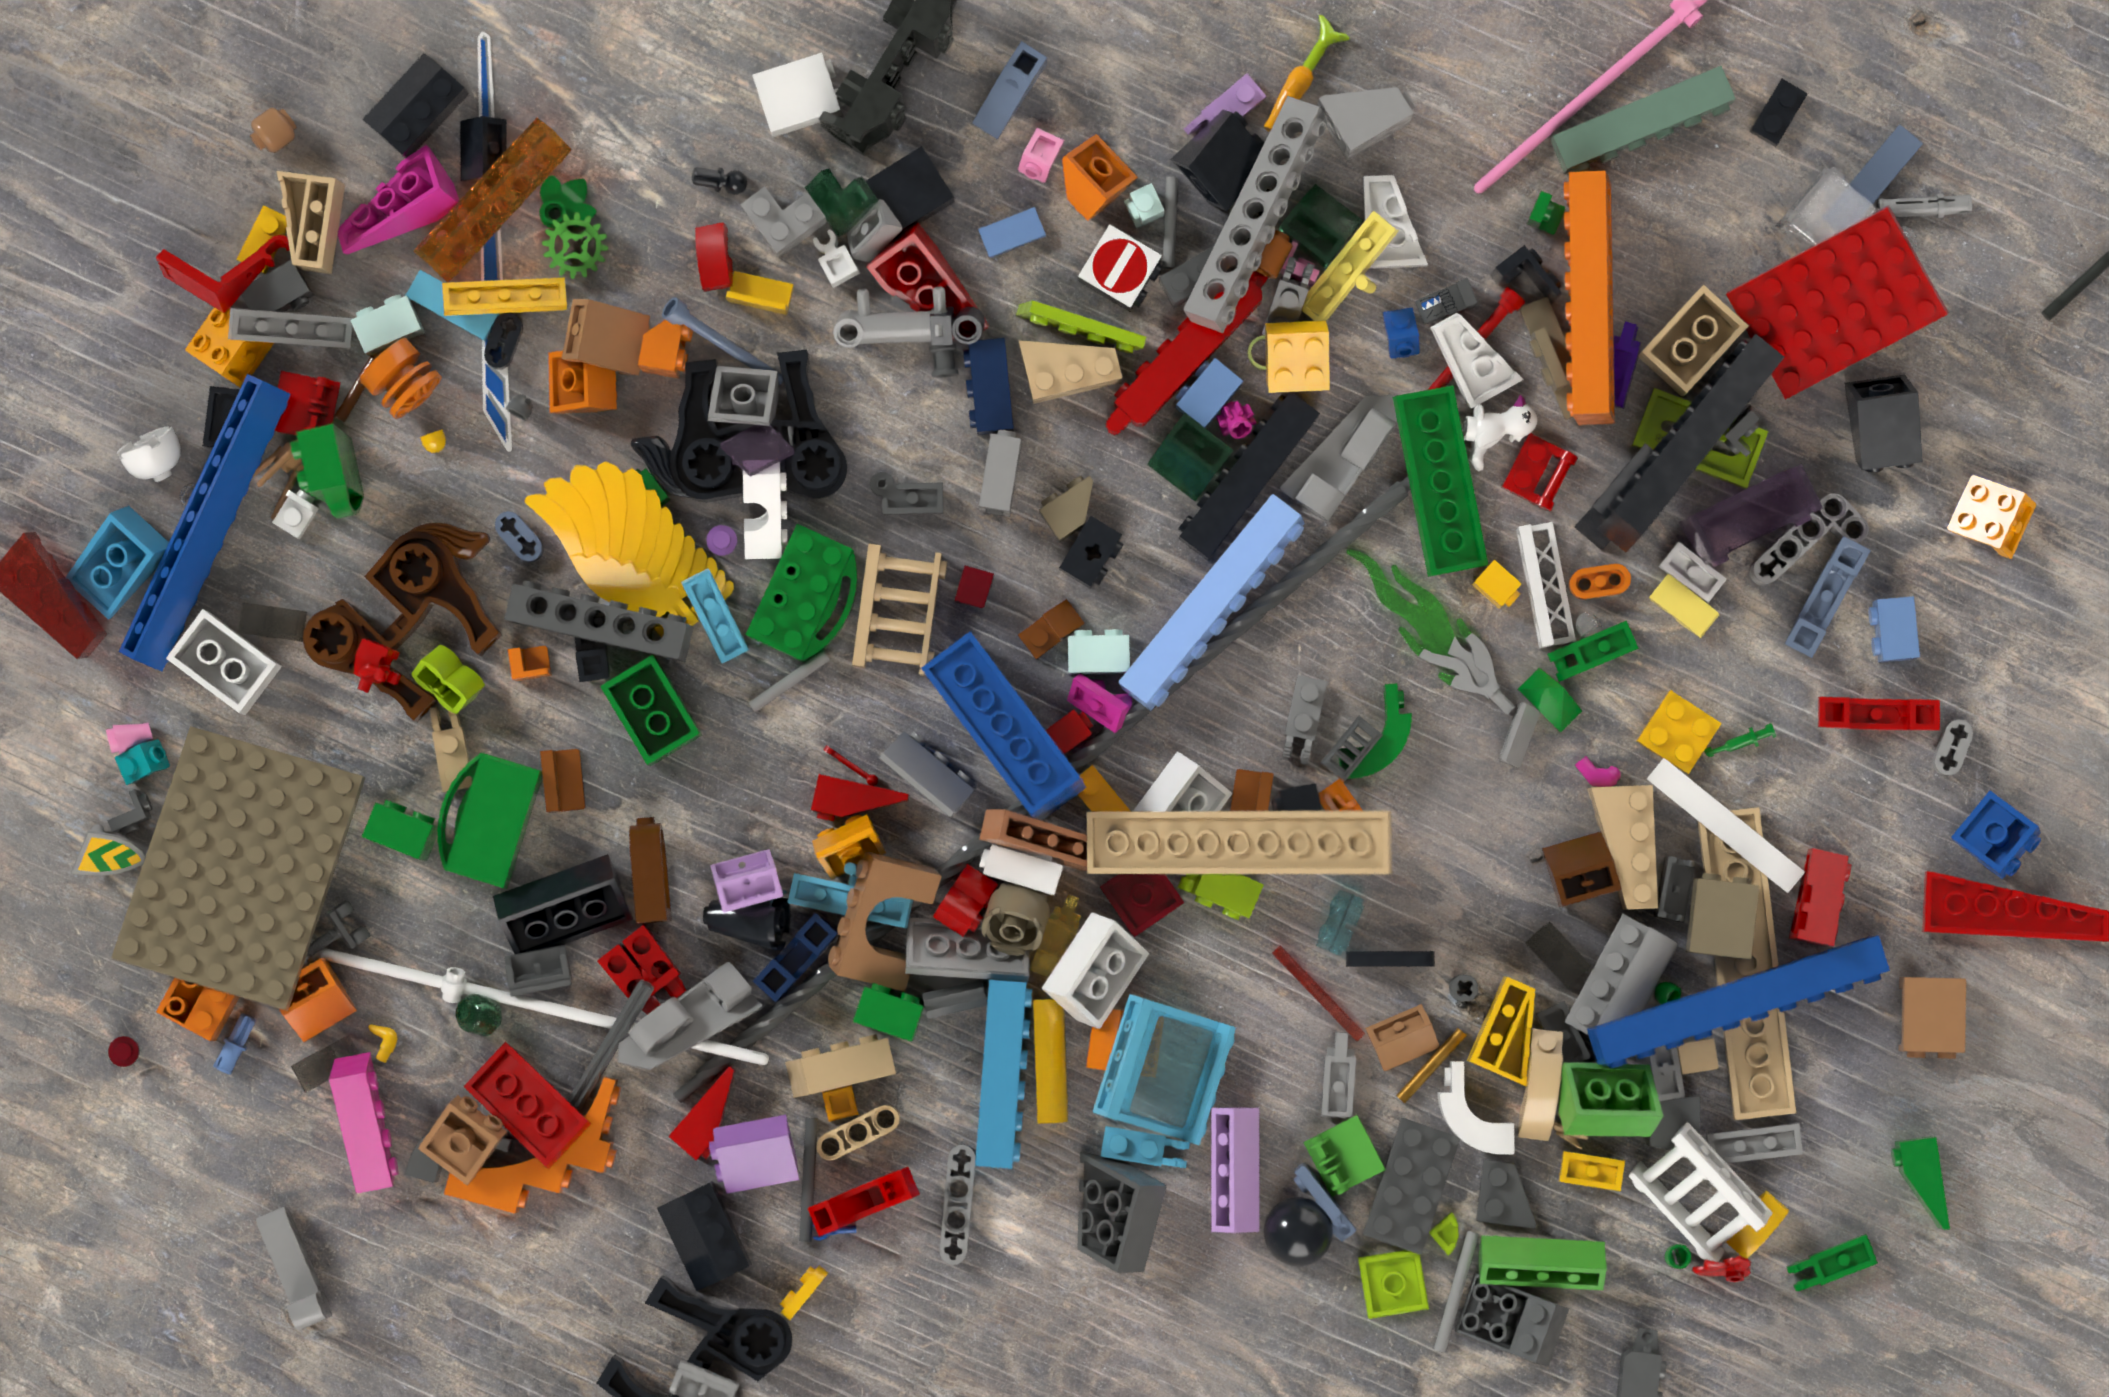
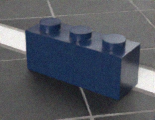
(989, 386)

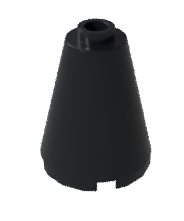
(755, 924)

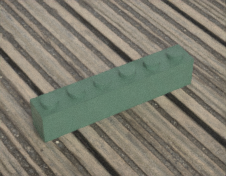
(1642, 120)

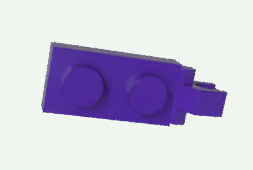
(1625, 361)

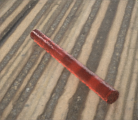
(1318, 993)

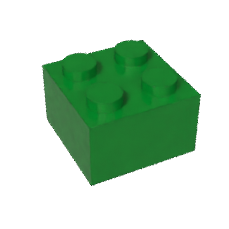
(400, 831)
(888, 1012)

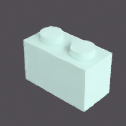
(387, 324)
(1098, 652)

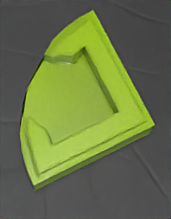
(1446, 1233)

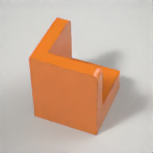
(529, 663)

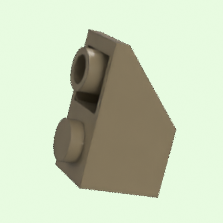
(1068, 511)

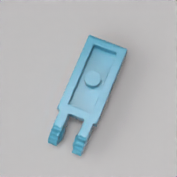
(1140, 1147)

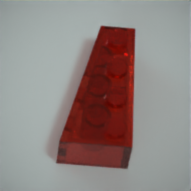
(48, 598)

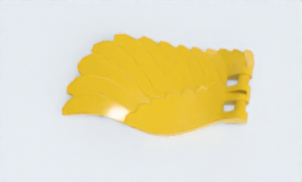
(624, 540)

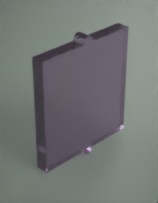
(757, 448)

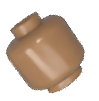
(272, 130)

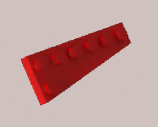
(1985, 909)

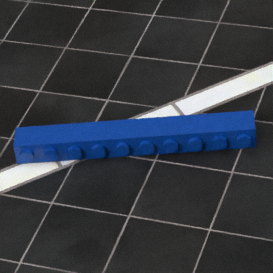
(204, 522)
(1738, 1000)

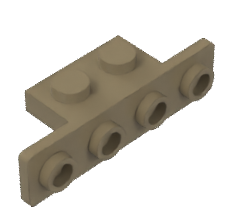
(1550, 347)

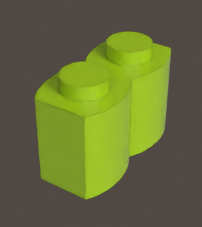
(448, 679)

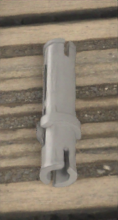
(1938, 205)

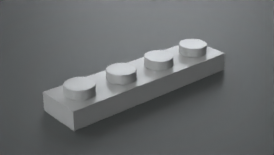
(290, 328)

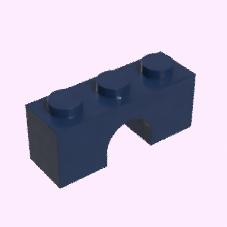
(796, 957)

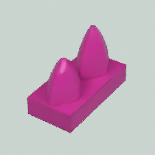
(1098, 703)

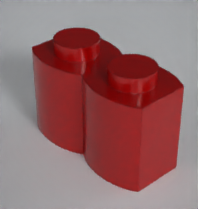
(965, 901)

